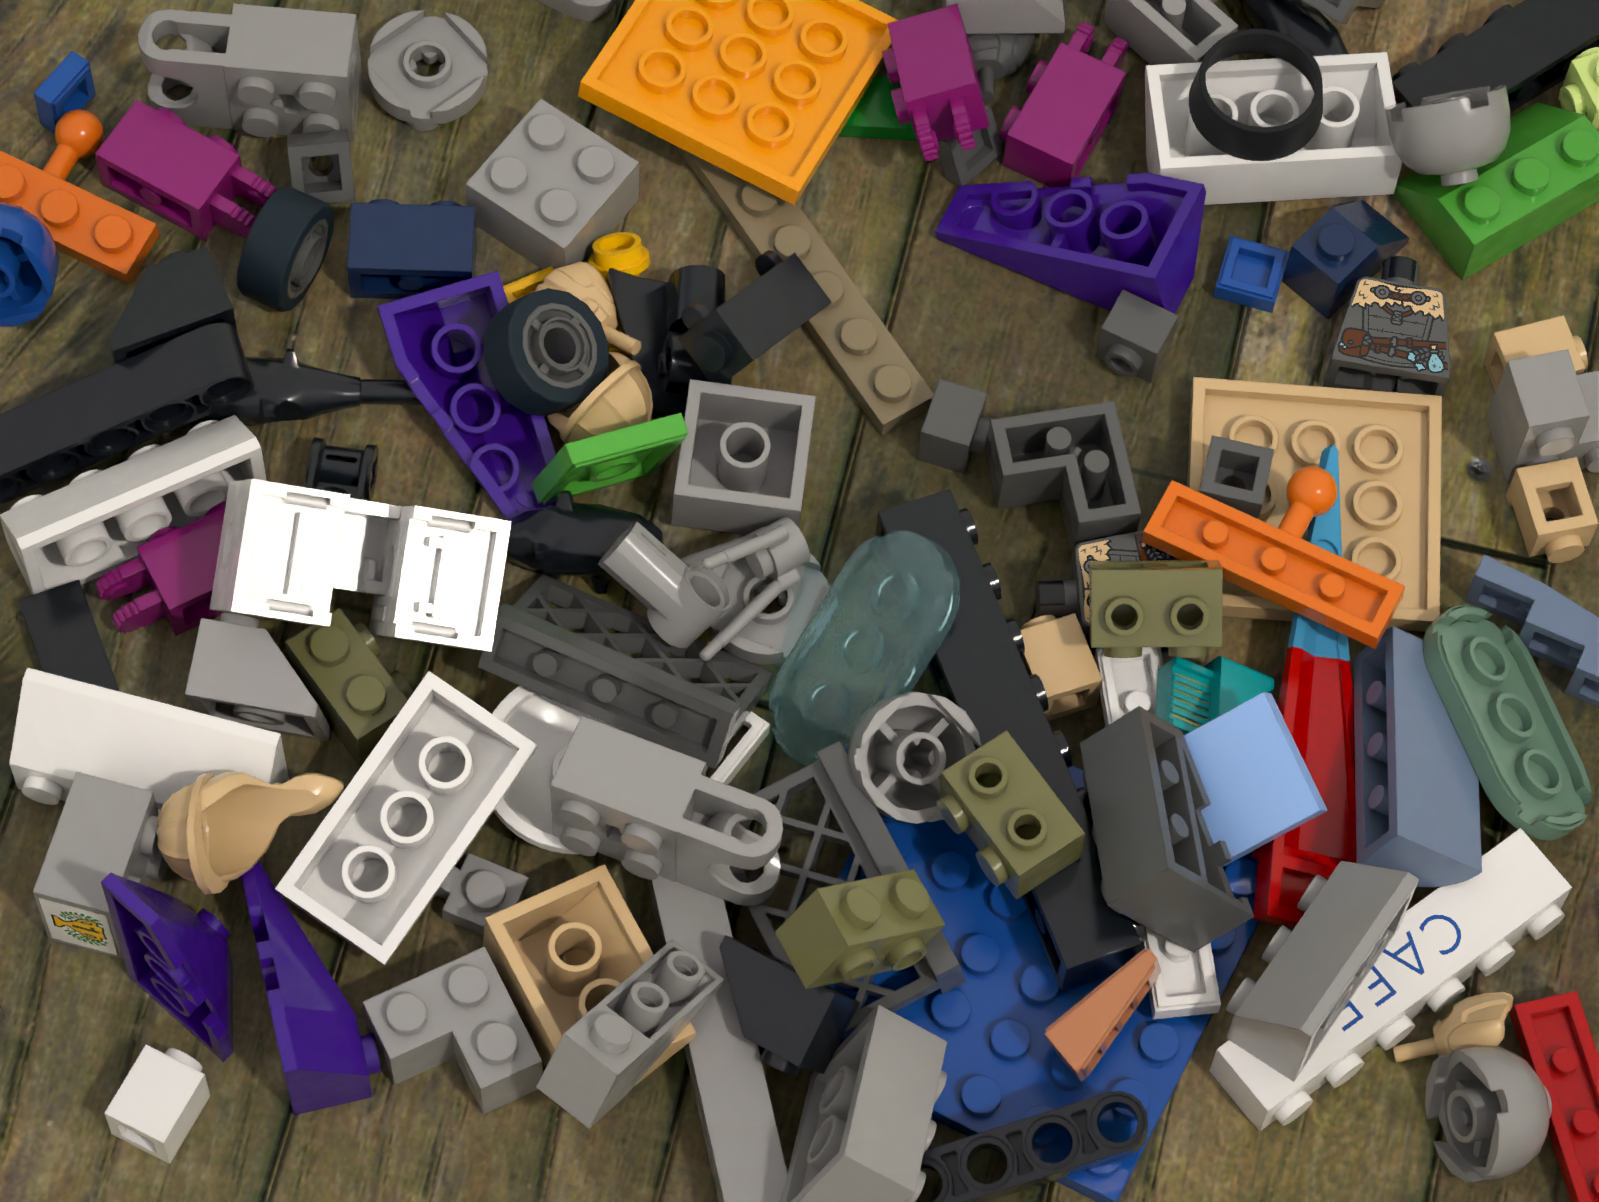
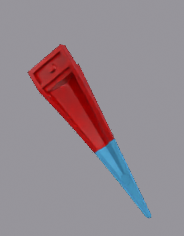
(1319, 713)

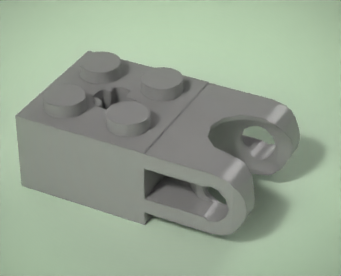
(257, 69)
(662, 815)

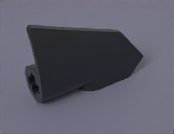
(653, 315)

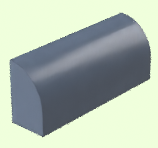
(1411, 770)

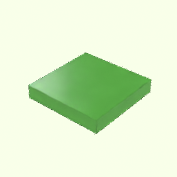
(610, 458)

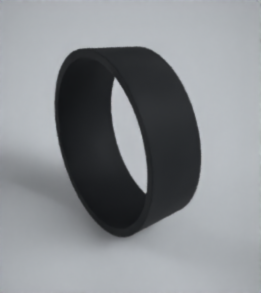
(1251, 141)

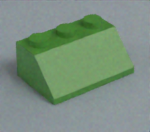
(1530, 188)

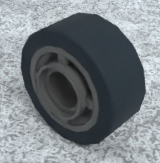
(285, 248)
(518, 357)

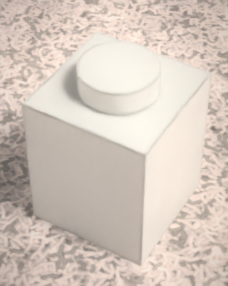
(158, 1102)

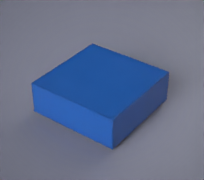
(64, 90)
(1251, 274)

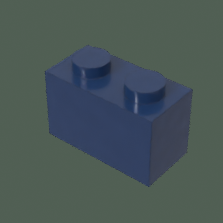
(409, 247)

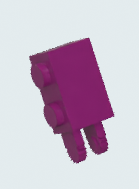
(936, 78)
(1065, 110)
(179, 172)
(179, 571)

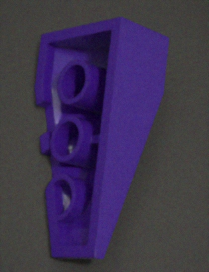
(1086, 234)
(440, 355)
(176, 958)
(313, 1023)

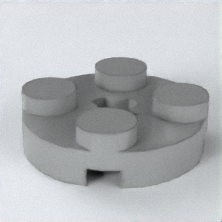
(432, 99)
(773, 635)

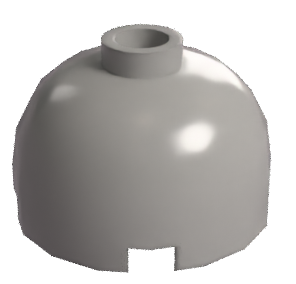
(1451, 132)
(904, 748)
(1489, 1111)

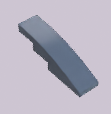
(1551, 623)

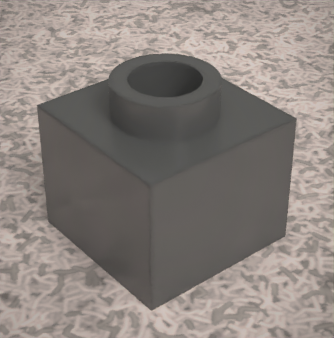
(328, 185)
(1136, 337)
(954, 427)
(1236, 474)

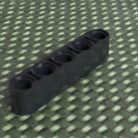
(121, 407)
(1017, 1144)

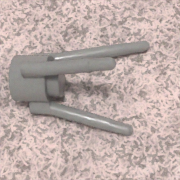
(769, 552)

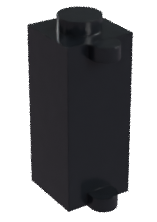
(753, 318)

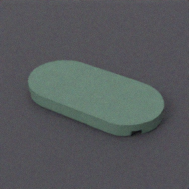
(1507, 723)

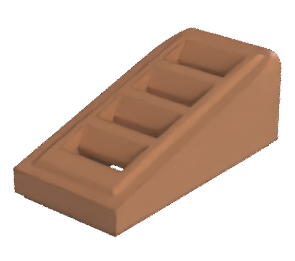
(1094, 1022)

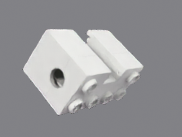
(428, 568)

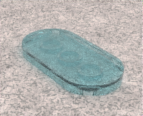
(864, 641)

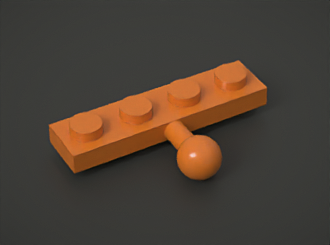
(77, 219)
(1277, 560)

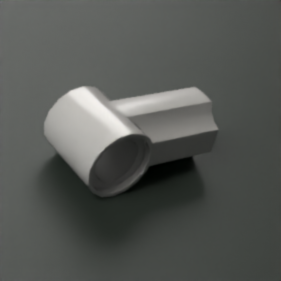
(678, 597)

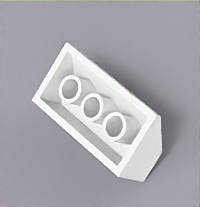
(1343, 159)
(113, 511)
(128, 740)
(406, 818)

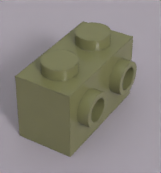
(1155, 606)
(348, 682)
(1009, 816)
(860, 929)

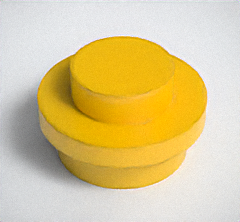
(621, 252)

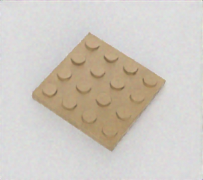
(1386, 476)

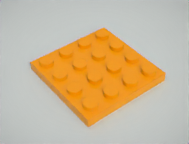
(743, 80)

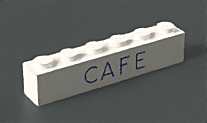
(1422, 967)

